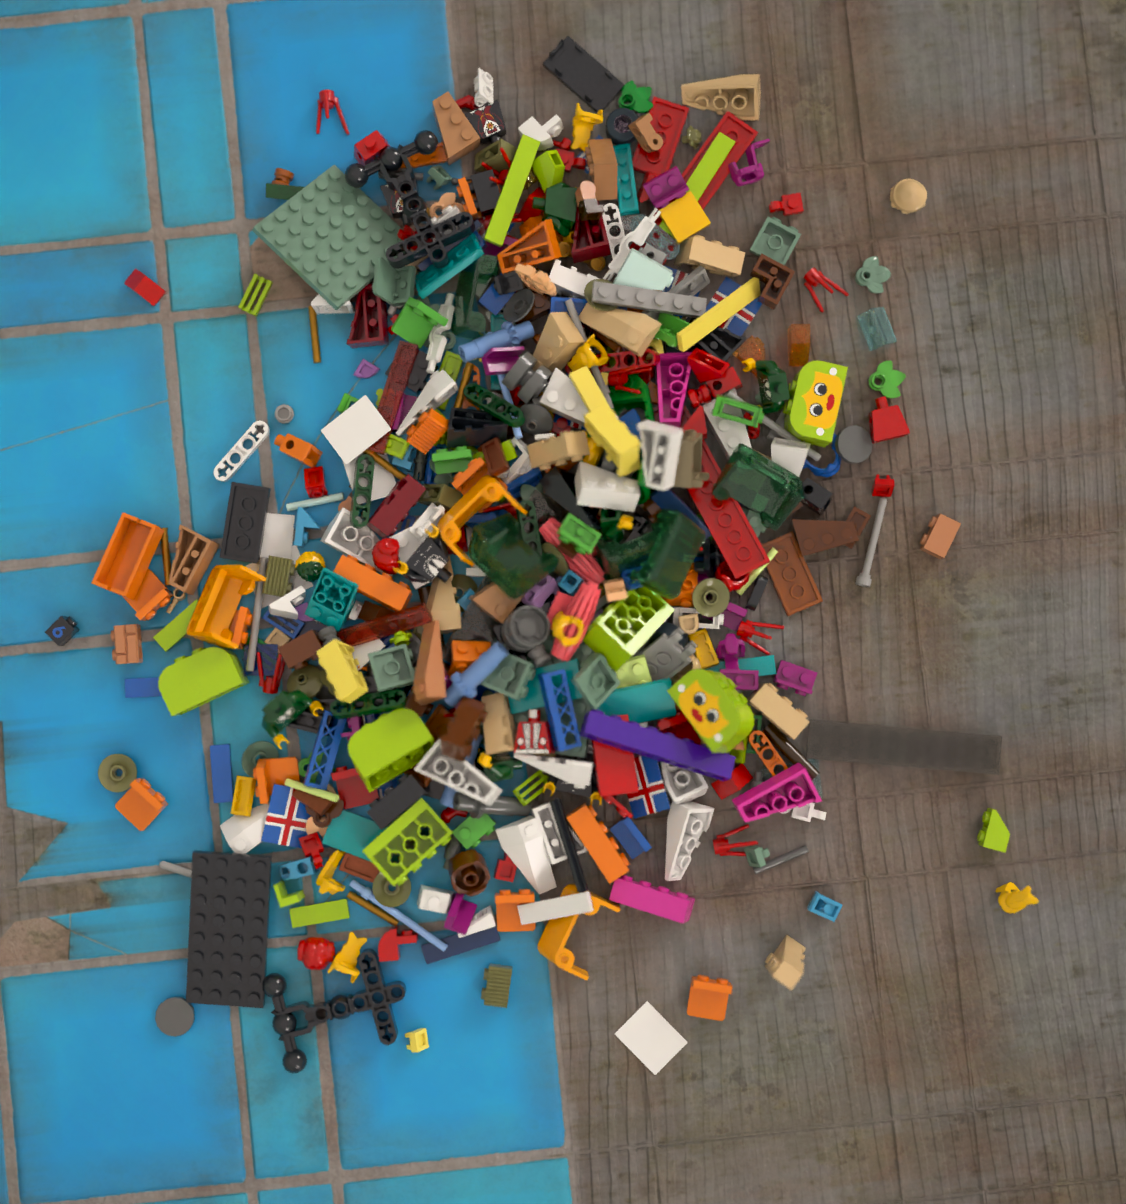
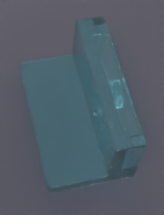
(876, 328)

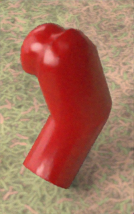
(468, 102)
(648, 375)
(753, 432)
(448, 813)

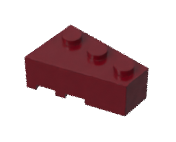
(589, 239)
(369, 322)
(396, 506)

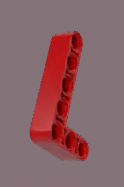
(621, 361)

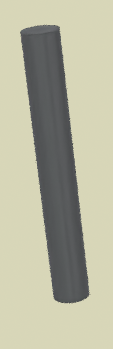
(781, 859)

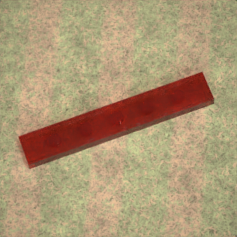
(394, 390)
(385, 625)

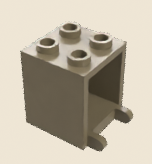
(690, 461)

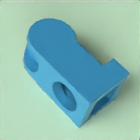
(404, 464)
(571, 582)
(297, 869)

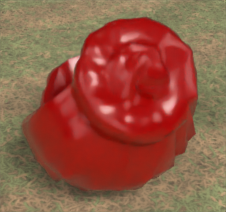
(386, 555)
(724, 574)
(316, 952)

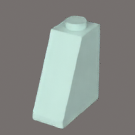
(643, 273)

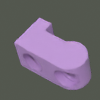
(540, 592)

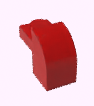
(389, 943)

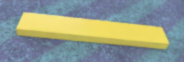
(718, 314)
(590, 393)

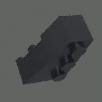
(719, 342)
(473, 428)
(308, 722)
(396, 800)

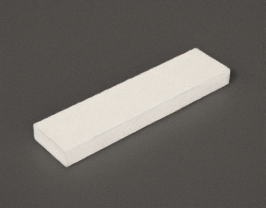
(555, 908)

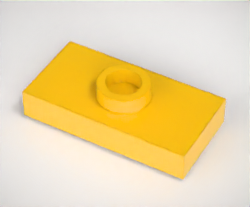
(704, 651)
(243, 796)

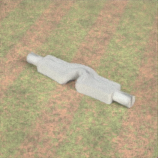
(637, 236)
(438, 341)

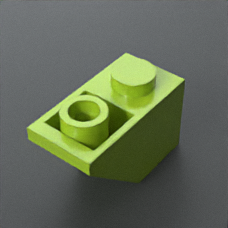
(548, 169)
(994, 832)

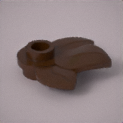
(333, 812)

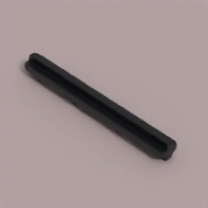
(569, 845)

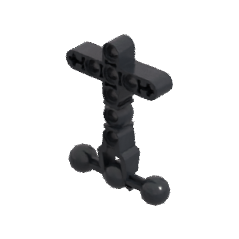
(391, 160)
(285, 1022)

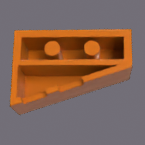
(533, 248)

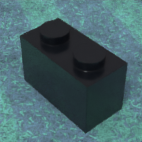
(485, 191)

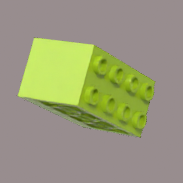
(627, 625)
(394, 839)

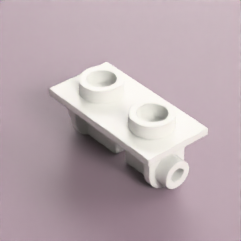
(483, 88)
(429, 516)

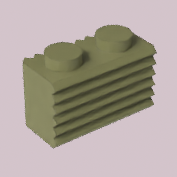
(278, 576)
(497, 985)

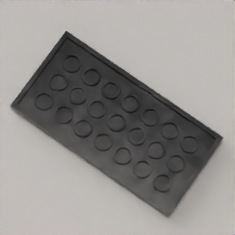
(228, 928)

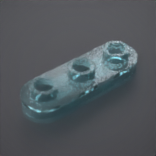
(661, 243)

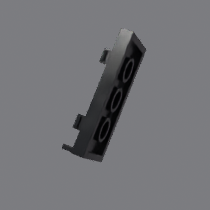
(583, 74)
(245, 522)

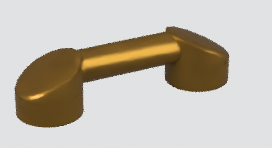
(595, 264)

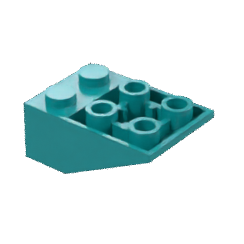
(332, 599)

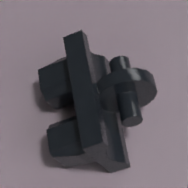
(712, 558)

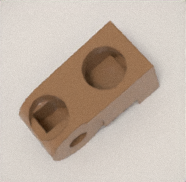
(645, 133)

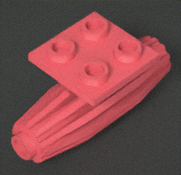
(582, 565)
(582, 606)

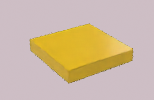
(684, 217)

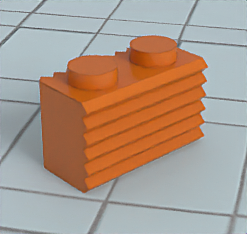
(427, 431)

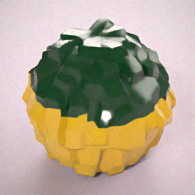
(310, 566)

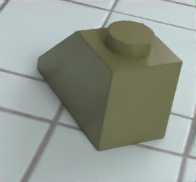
(493, 157)
(440, 495)

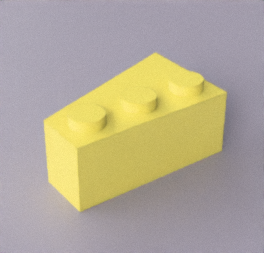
(614, 437)
(342, 670)

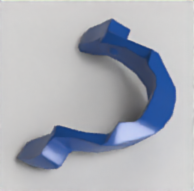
(831, 469)

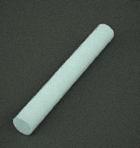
(315, 501)

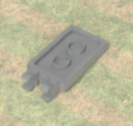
(666, 656)

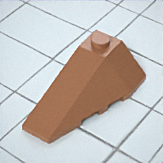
(429, 674)

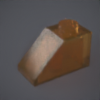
(798, 344)
(753, 349)

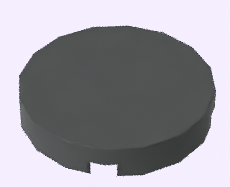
(853, 444)
(175, 1016)

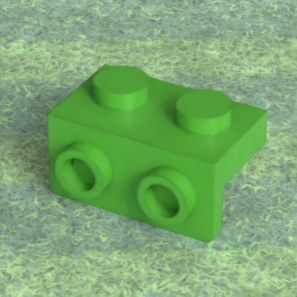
(670, 327)
(452, 461)
(578, 534)
(472, 830)

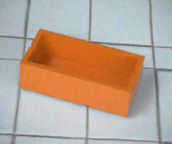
(128, 556)
(373, 585)
(597, 842)

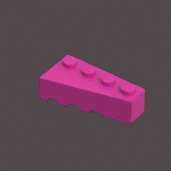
(672, 380)
(778, 794)
(652, 899)

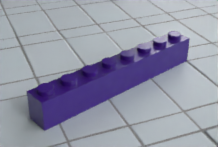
(656, 745)

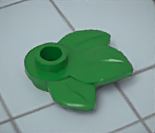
(637, 97)

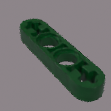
(495, 403)
(358, 490)
(534, 535)
(368, 701)

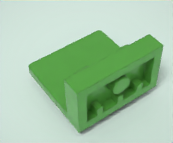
(416, 322)

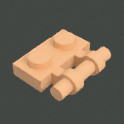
(535, 281)

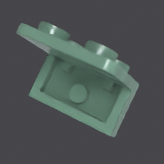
(393, 284)

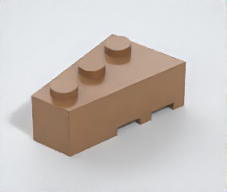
(454, 128)
(602, 168)
(191, 559)
(494, 602)

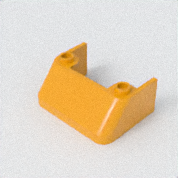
(484, 490)
(219, 603)
(558, 930)

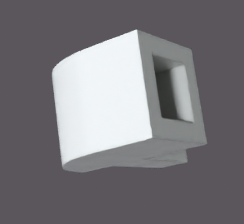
(542, 133)

